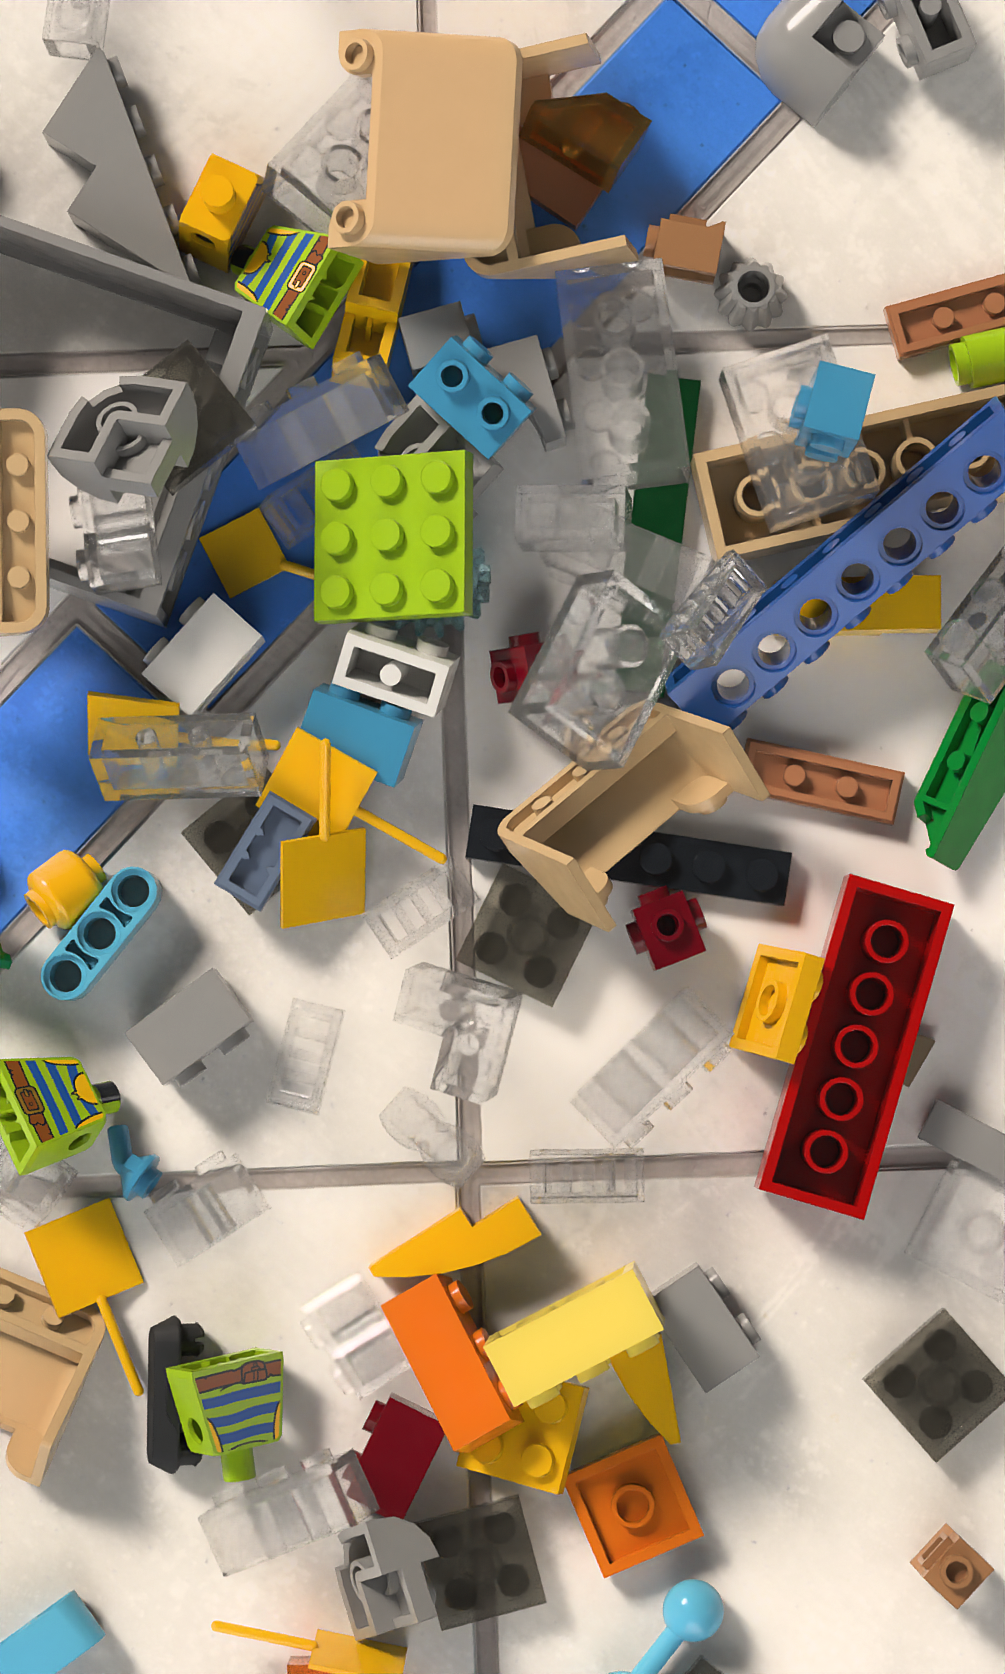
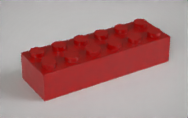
(857, 1047)

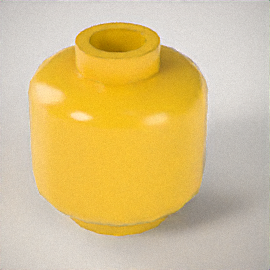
(64, 888)

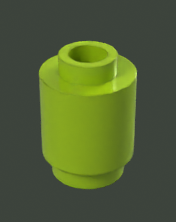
(979, 359)

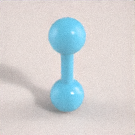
(691, 1614)

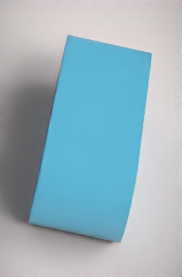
(76, 944)
(51, 1639)

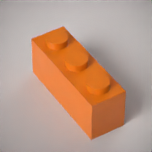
(451, 1362)

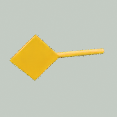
(247, 554)

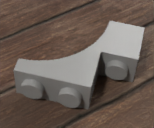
(430, 329)

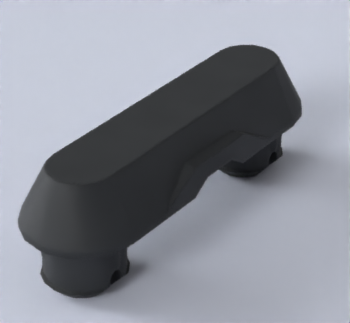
(166, 1346)

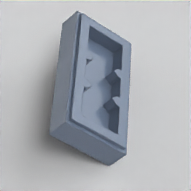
(255, 862)

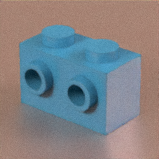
(474, 395)
(831, 411)
(364, 729)

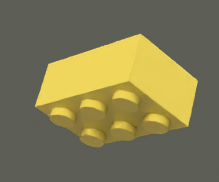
(576, 1336)

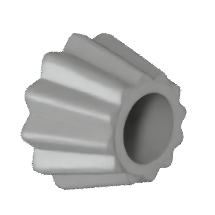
(750, 313)

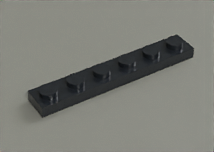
(664, 860)

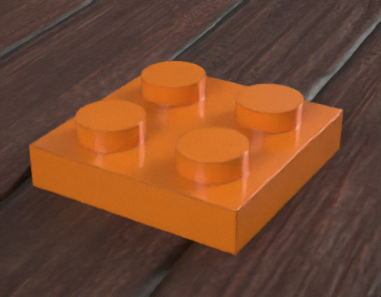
(632, 1505)

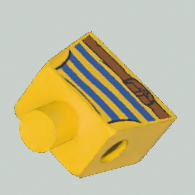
(220, 210)

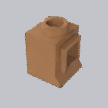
(686, 247)
(951, 1566)

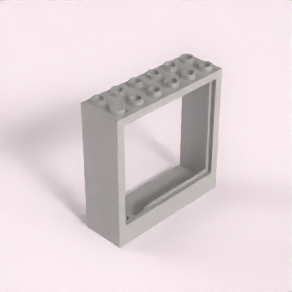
(232, 354)

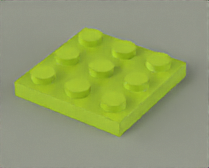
(393, 537)

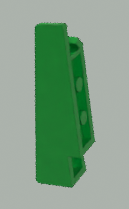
(964, 780)

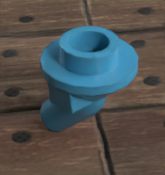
(136, 1173)

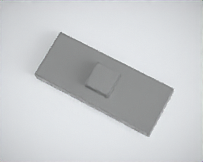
(965, 1138)

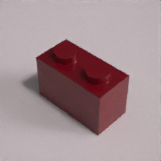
(398, 1452)

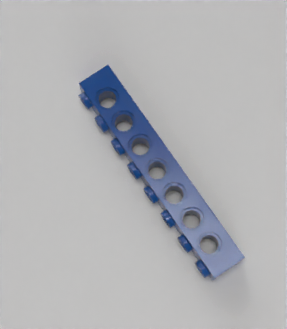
(855, 542)

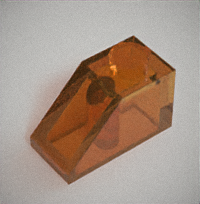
(587, 134)

